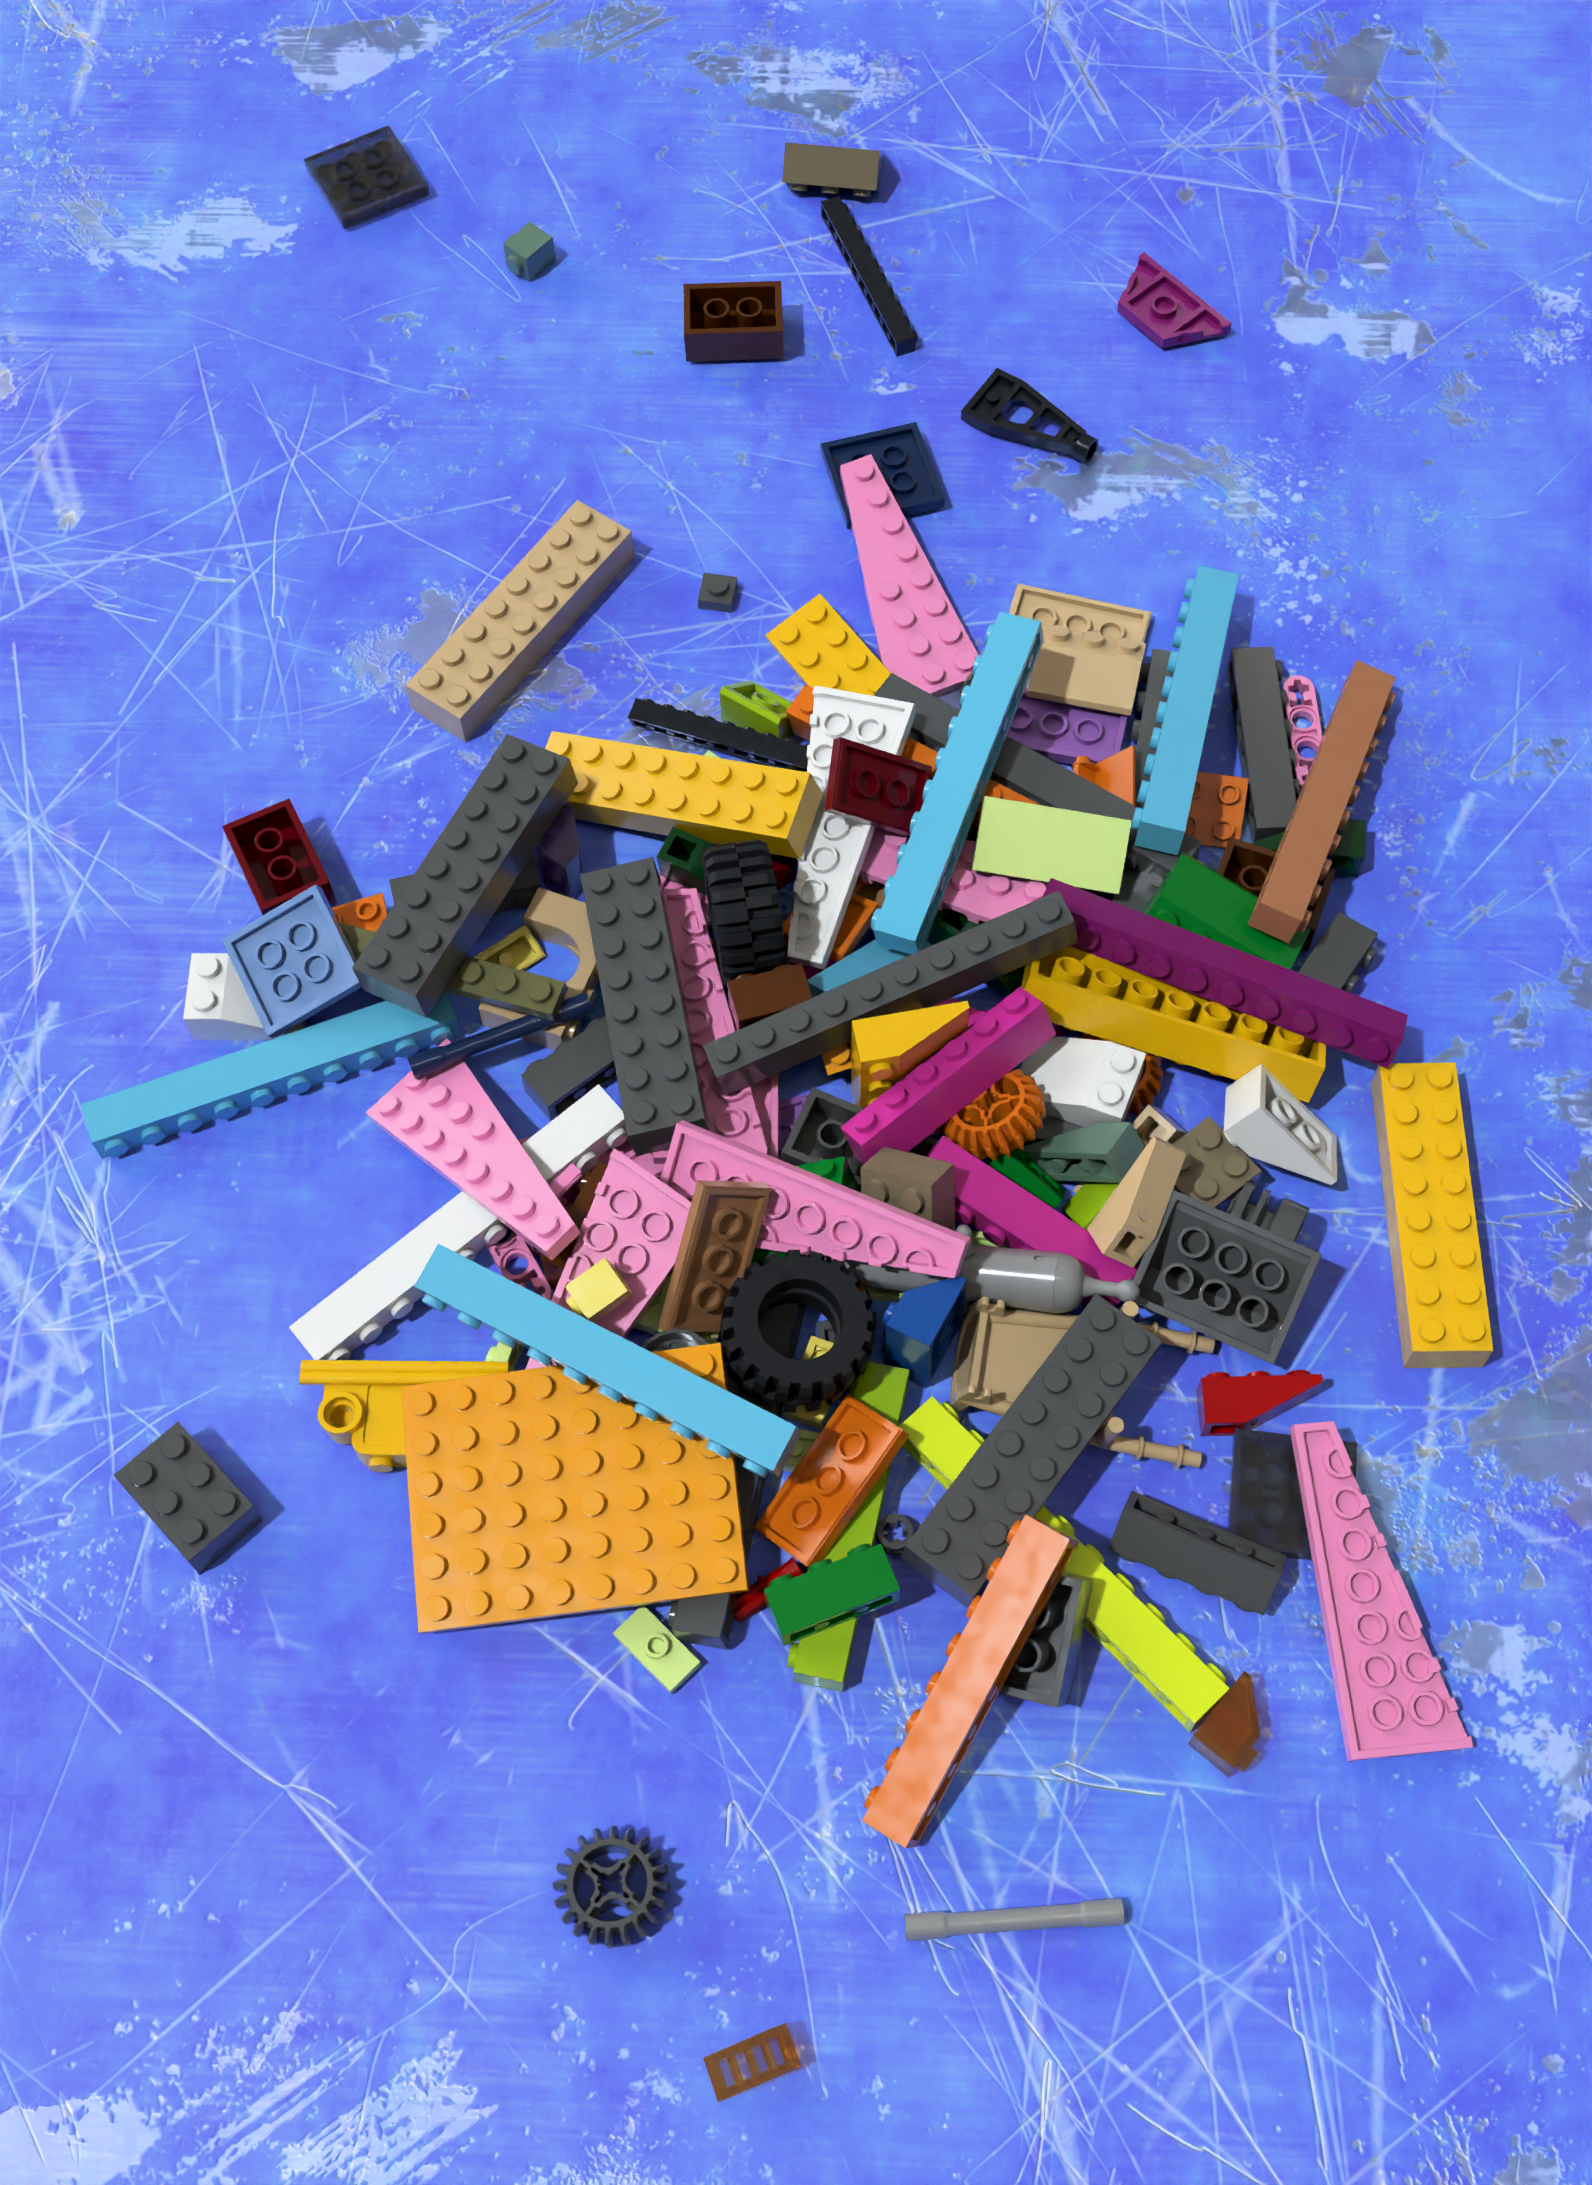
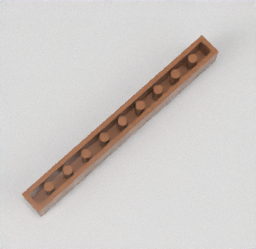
(1322, 804)

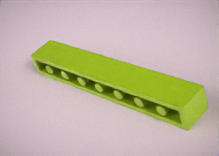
(825, 1656)

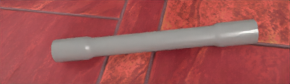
(1085, 1914)

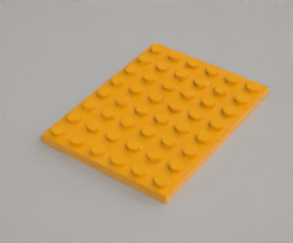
(561, 1500)

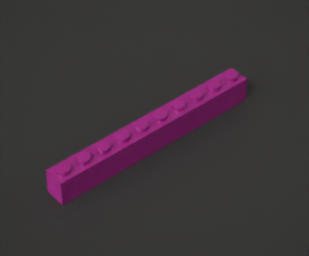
(1233, 977)

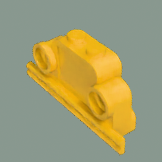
(366, 1402)

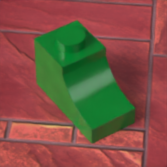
(1029, 1176)

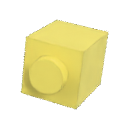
(597, 1291)

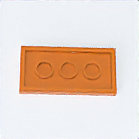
(831, 1481)

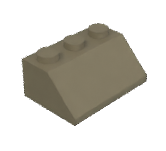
(832, 168)

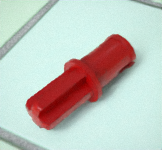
(753, 1600)

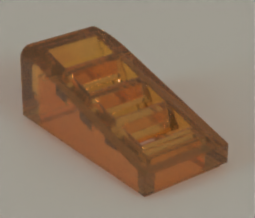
(758, 2079)

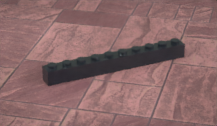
(868, 276)
(718, 735)

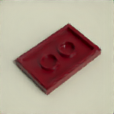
(874, 786)

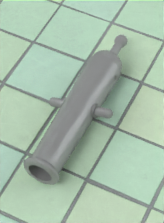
(1018, 1276)

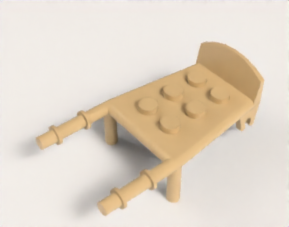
(1006, 1347)

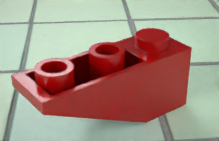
(1250, 1399)

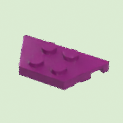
(1168, 308)

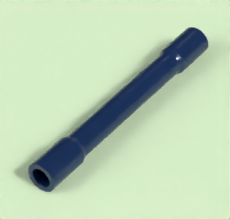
(442, 1056)

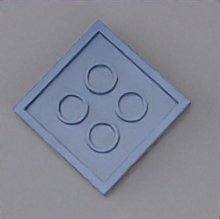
(293, 961)

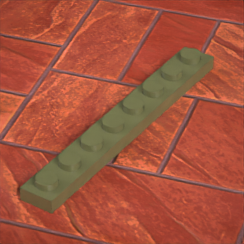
(490, 982)

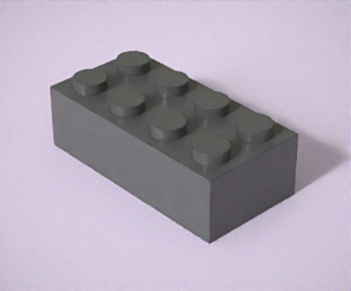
(819, 1134)

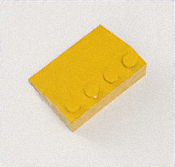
(896, 1043)

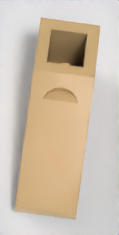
(1138, 1203)

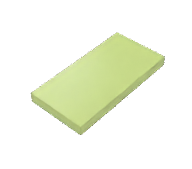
(1051, 843)

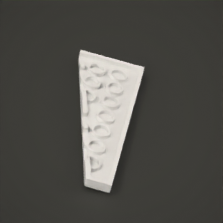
(836, 843)

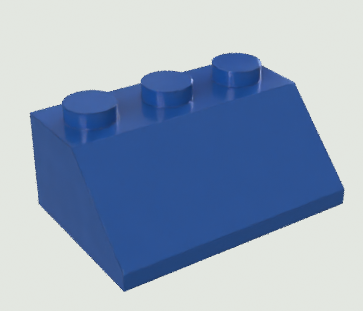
(923, 1327)

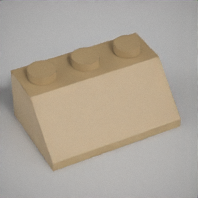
(1087, 670)

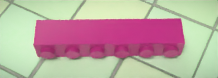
(951, 1077)
(1019, 1219)

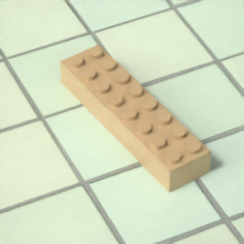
(520, 621)

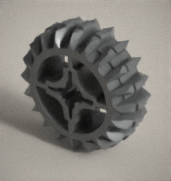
(600, 1904)

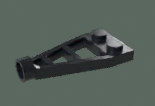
(999, 393)

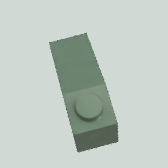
(1089, 1153)

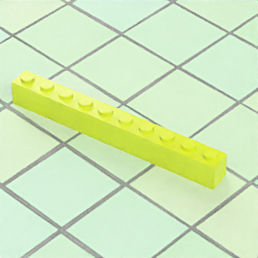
(1114, 1616)

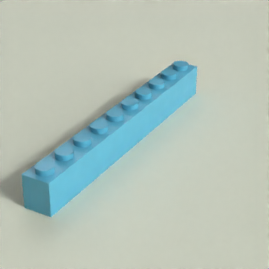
(1186, 711)
(958, 784)
(263, 1074)
(609, 1361)

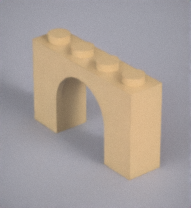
(566, 924)

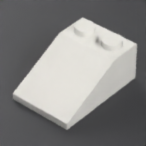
(219, 1004)
(1085, 1078)
(1278, 1127)

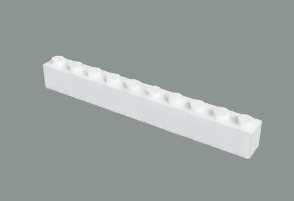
(386, 1285)

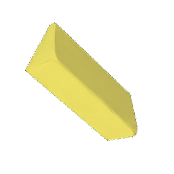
(515, 950)

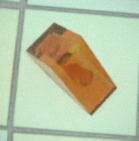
(1230, 1729)

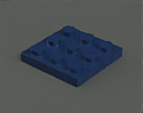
(901, 460)

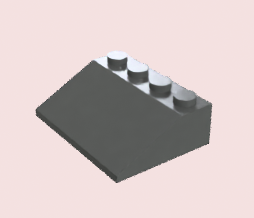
(1224, 1277)

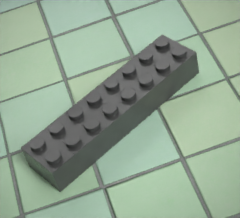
(465, 875)
(643, 1003)
(1030, 1448)

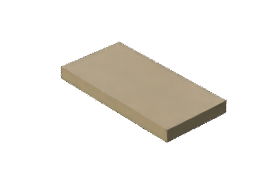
(1080, 613)

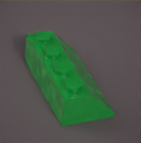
(1217, 909)

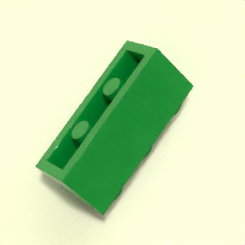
(831, 1593)

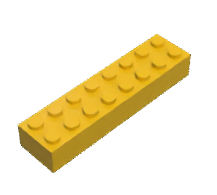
(692, 792)
(1169, 1022)
(1431, 1216)

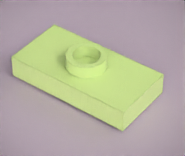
(656, 1649)

